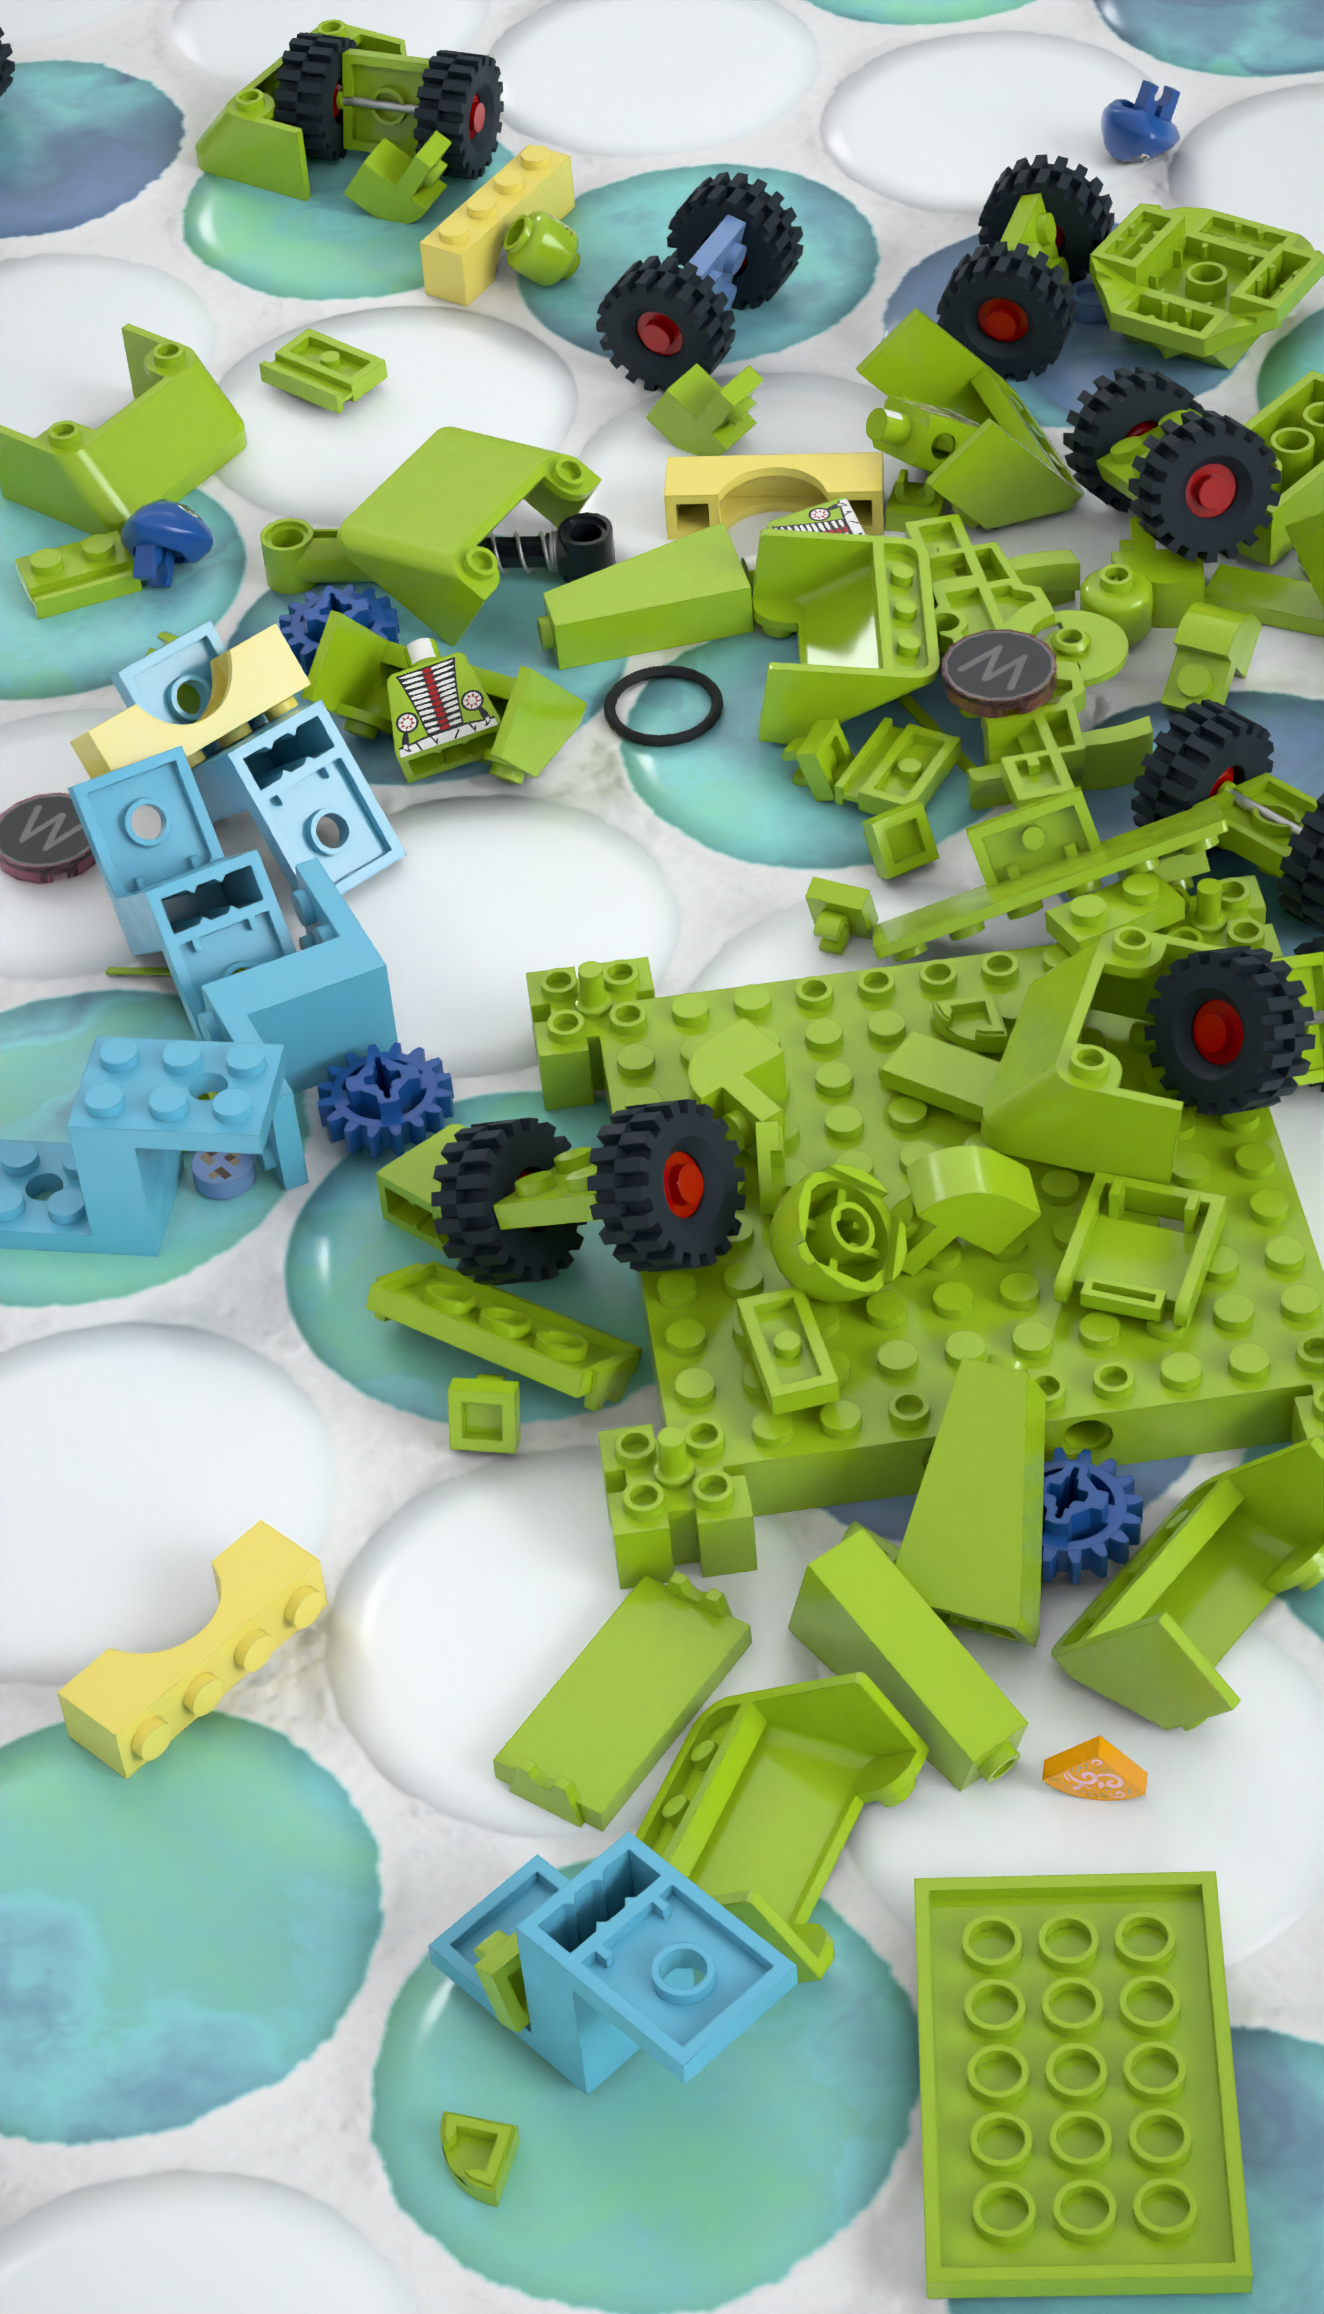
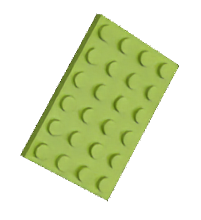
(1077, 2088)

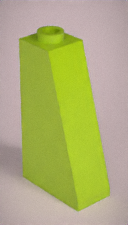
(650, 602)
(980, 1505)
(869, 1619)

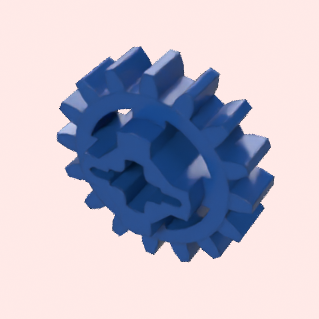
(307, 621)
(385, 1099)
(1087, 1516)

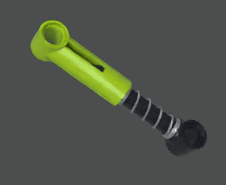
(302, 556)

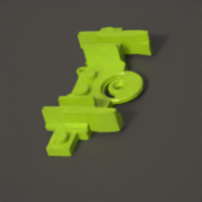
(1043, 749)

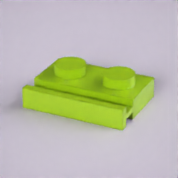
(323, 370)
(77, 574)
(897, 767)

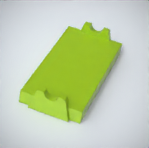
(507, 1331)
(623, 1701)

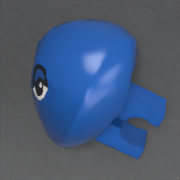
(1143, 128)
(162, 536)

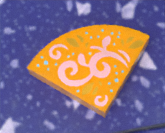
(1095, 1772)

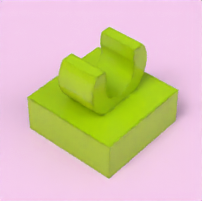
(912, 502)
(821, 758)
(900, 840)
(840, 912)
(484, 1414)
(503, 1979)

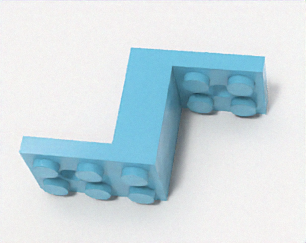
(280, 772)
(179, 887)
(313, 1001)
(128, 1138)
(615, 1964)

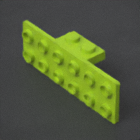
(1039, 855)

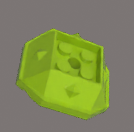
(1200, 280)

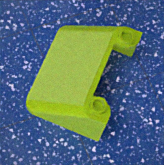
(432, 513)
(858, 620)
(772, 1796)

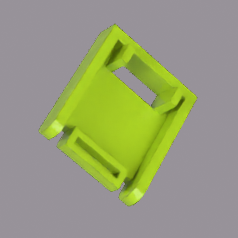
(1136, 1265)

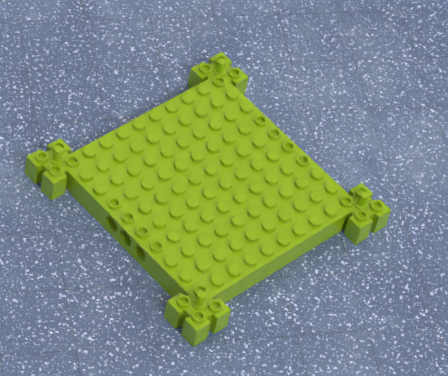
(1110, 1380)

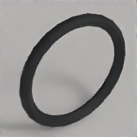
(667, 739)

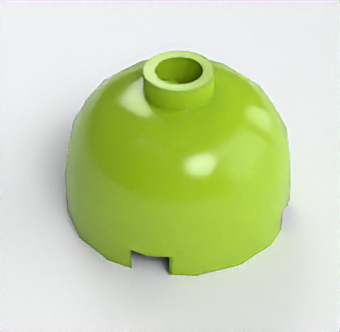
(837, 1235)

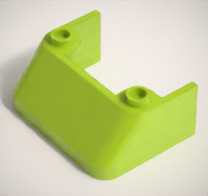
(263, 152)
(147, 452)
(1008, 464)
(352, 683)
(1064, 1097)
(1200, 1586)

